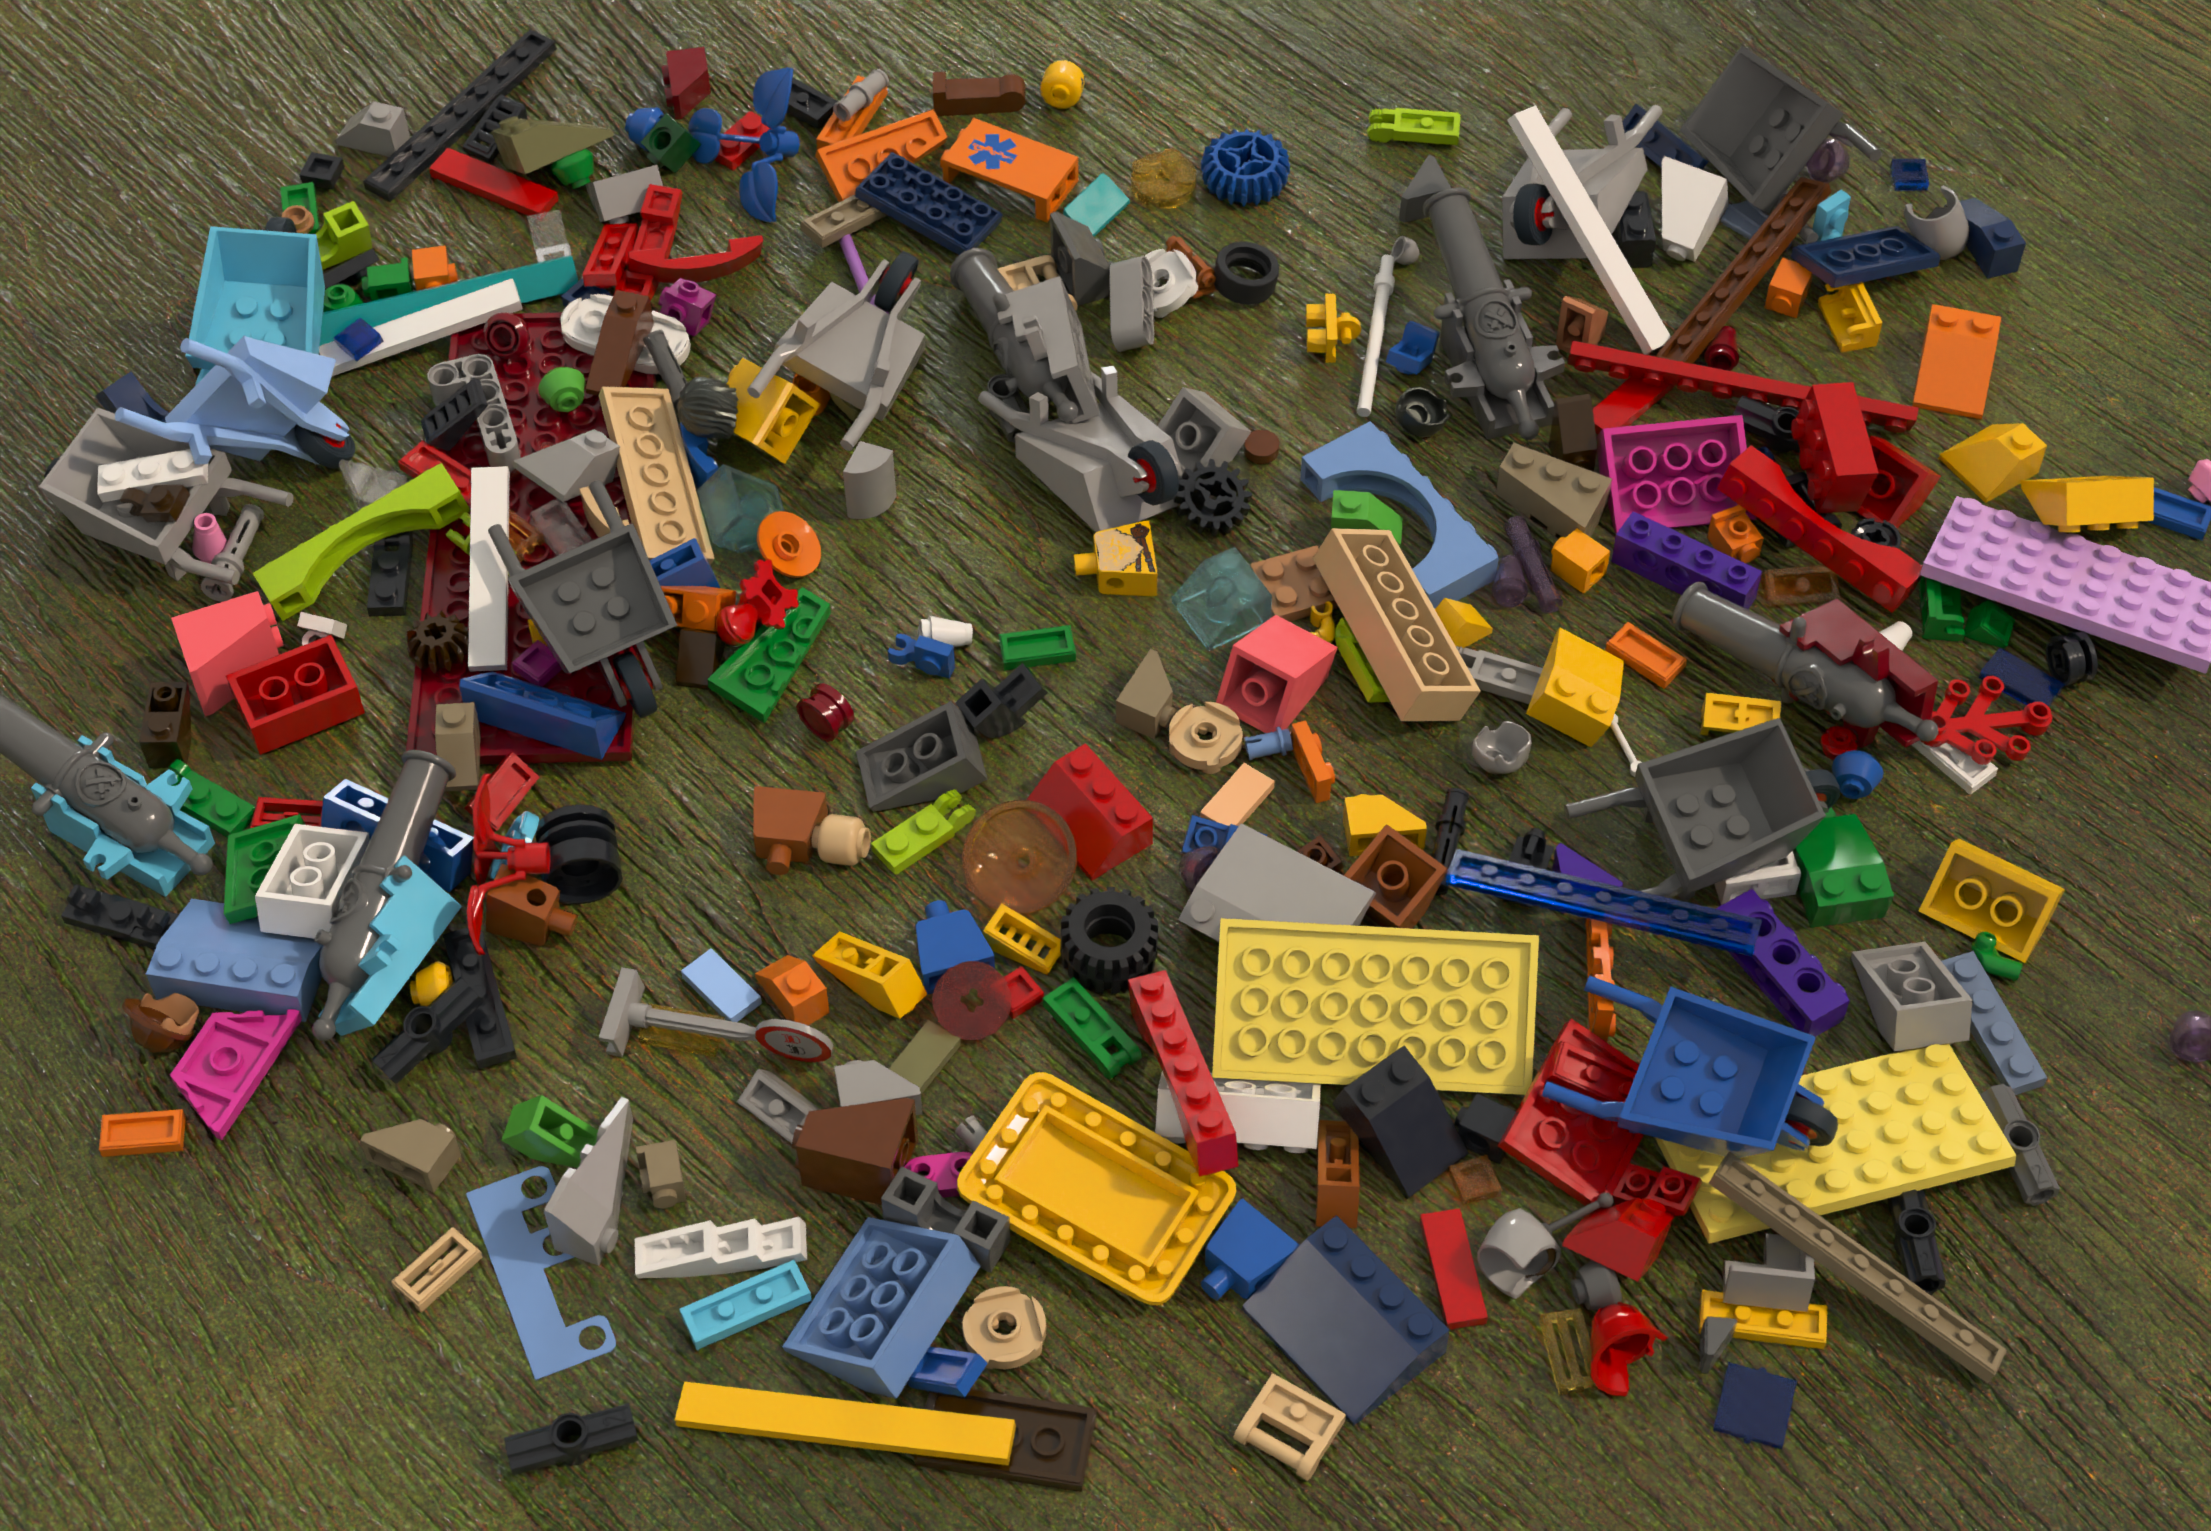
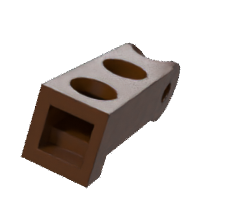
(977, 95)

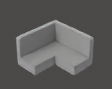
(1779, 1283)

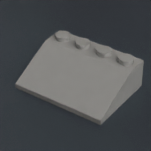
(1271, 883)

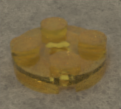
(1159, 165)

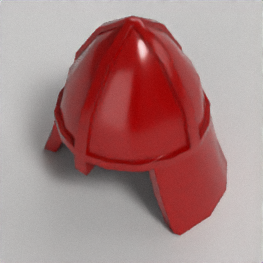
(1619, 1338)

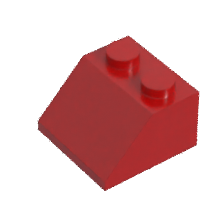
(1899, 486)
(1623, 1236)

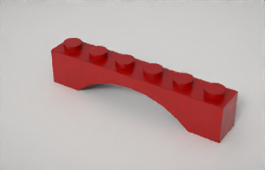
(1874, 569)
(1196, 1098)

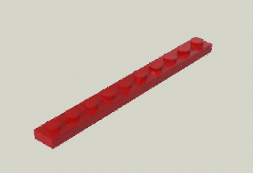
(1724, 383)

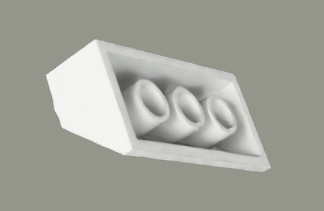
(1259, 1110)

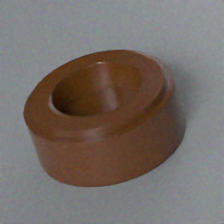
(1261, 447)

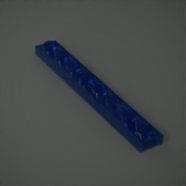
(1604, 902)

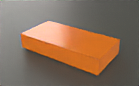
(1646, 655)
(142, 1133)

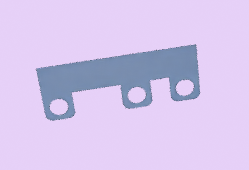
(520, 1271)

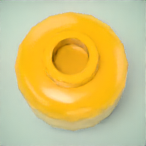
(1062, 84)

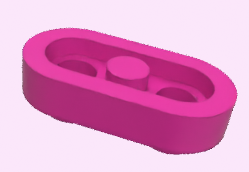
(941, 1169)

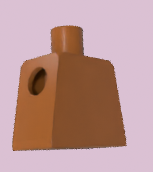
(785, 825)
(526, 910)

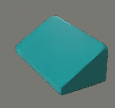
(1097, 204)

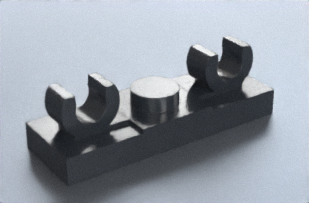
(117, 916)

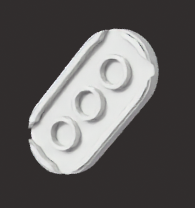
(583, 322)

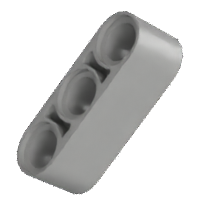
(1131, 304)

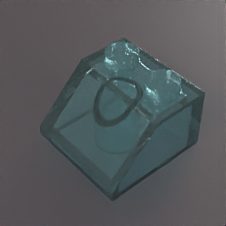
(736, 506)
(1223, 599)

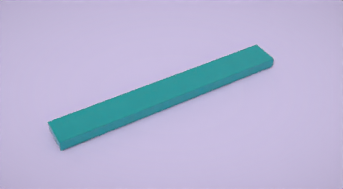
(532, 283)

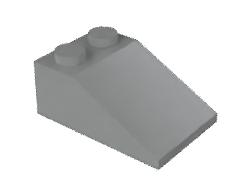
(1913, 996)

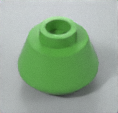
(562, 388)

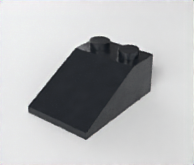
(1402, 1122)

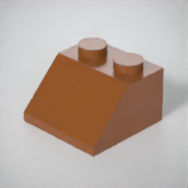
(1400, 876)

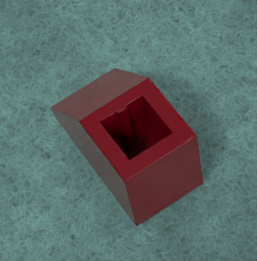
(688, 79)

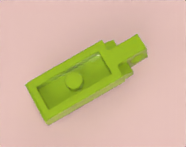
(1358, 663)

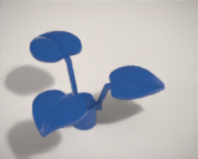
(760, 186)

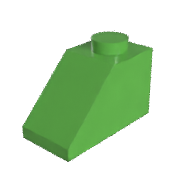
(1364, 511)
(548, 1132)

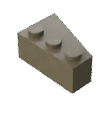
(1553, 491)

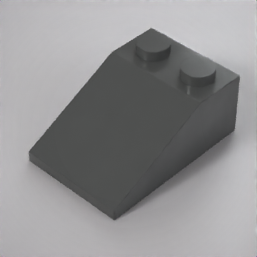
(922, 760)

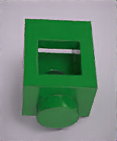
(388, 280)

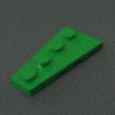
(765, 665)

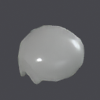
(1502, 749)

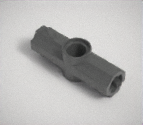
(2031, 1168)

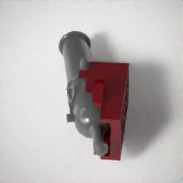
(1824, 660)

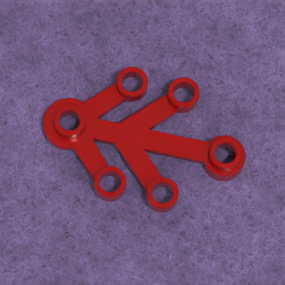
(2032, 719)

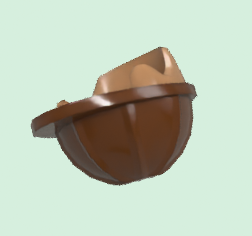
(161, 1023)

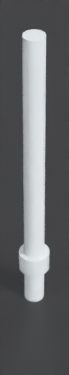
(1383, 287)

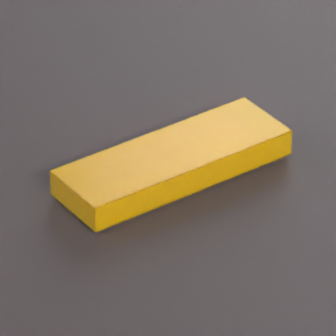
(1769, 1324)

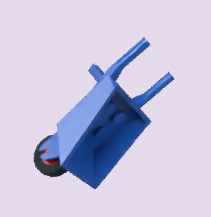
(1713, 1079)

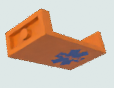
(1013, 164)

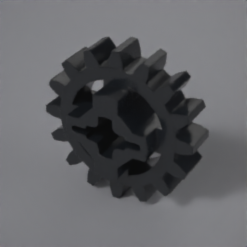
(1224, 485)

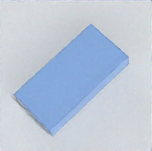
(721, 986)

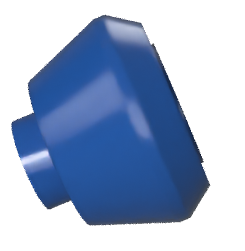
(641, 123)
(1857, 773)

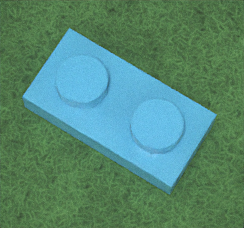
(1831, 216)

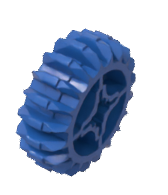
(1245, 167)

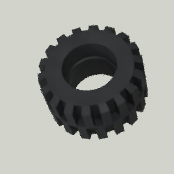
(1108, 914)

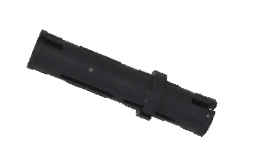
(1455, 807)

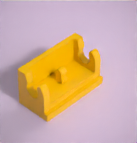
(1851, 317)
(1735, 713)

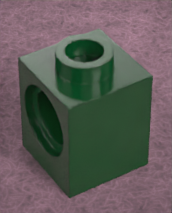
(670, 144)

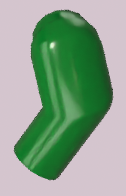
(1991, 960)

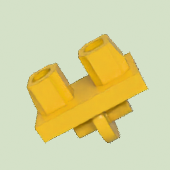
(1341, 328)

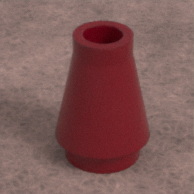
(1723, 350)

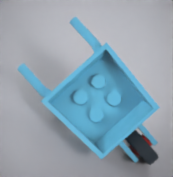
(259, 288)

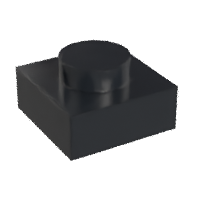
(322, 170)

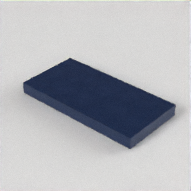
(1865, 256)

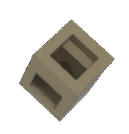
(661, 1173)

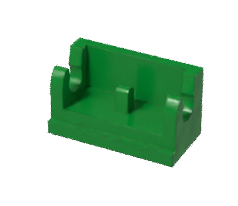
(1940, 611)

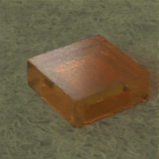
(1475, 1180)

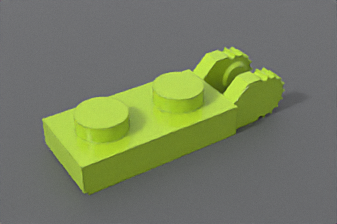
(1414, 126)
(922, 832)

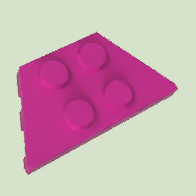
(230, 1062)

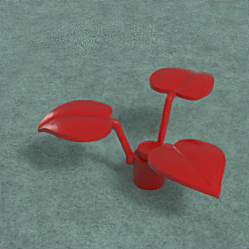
(523, 858)

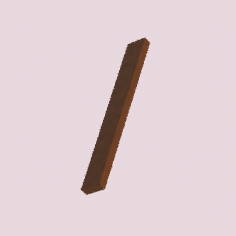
(1745, 271)

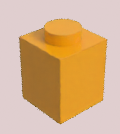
(1579, 560)

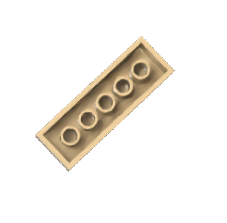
(1396, 625)

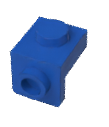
(1414, 350)

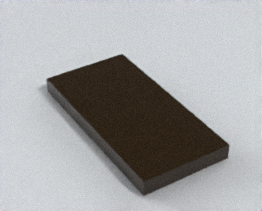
(1048, 1442)

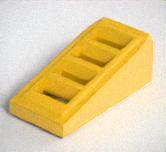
(1015, 951)

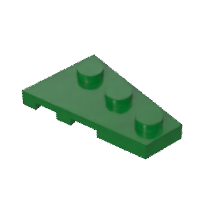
(248, 862)

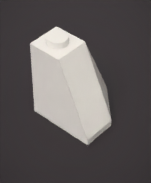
(1690, 208)

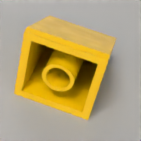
(776, 417)

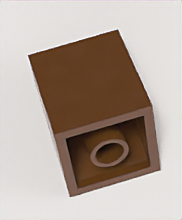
(856, 1147)

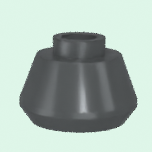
(1596, 1286)

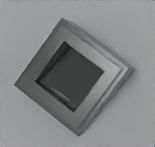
(1714, 1338)

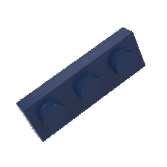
(1663, 142)

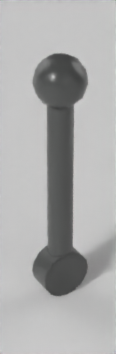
(1604, 1200)

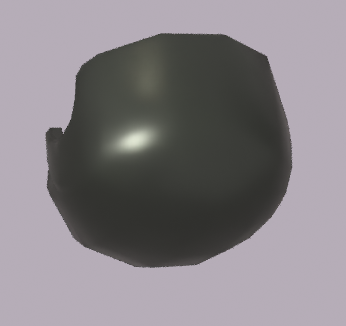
(1421, 412)

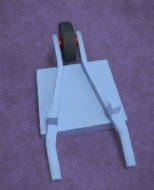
(255, 403)

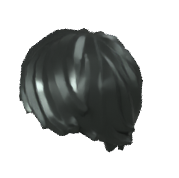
(708, 408)

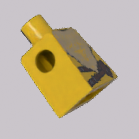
(1121, 560)

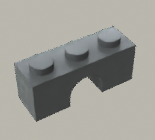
(917, 1203)

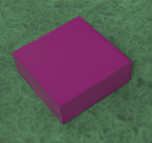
(537, 664)

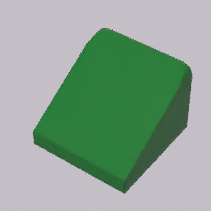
(1989, 625)

